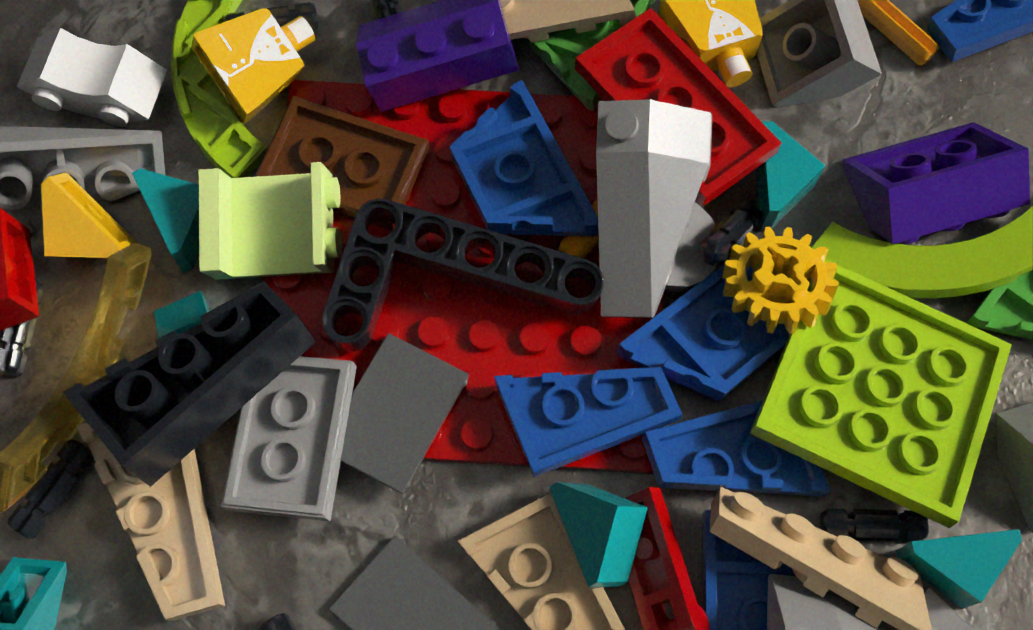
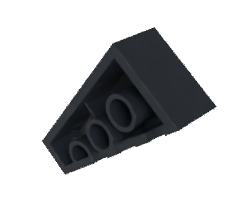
(192, 382)

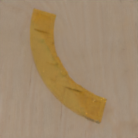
(100, 347)

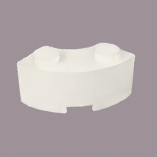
(91, 78)

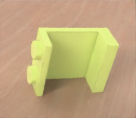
(268, 224)

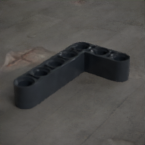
(447, 261)

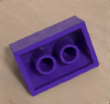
(434, 50)
(939, 182)

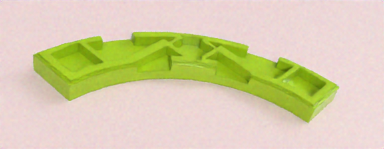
(202, 105)
(936, 269)

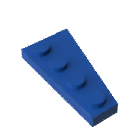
(979, 24)

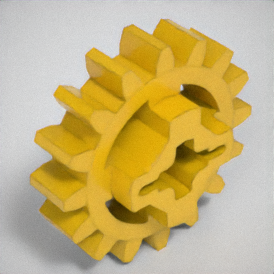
(780, 280)

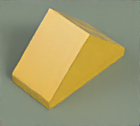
(76, 223)

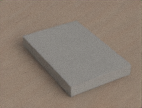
(292, 442)

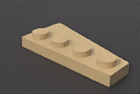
(539, 17)
(167, 530)
(824, 562)
(538, 570)

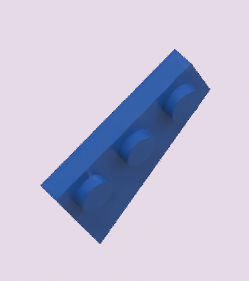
(583, 414)
(723, 453)

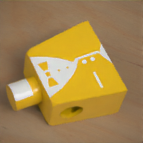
(718, 32)
(253, 58)

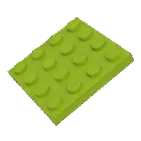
(886, 396)

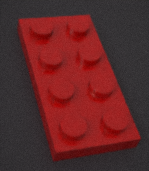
(654, 63)

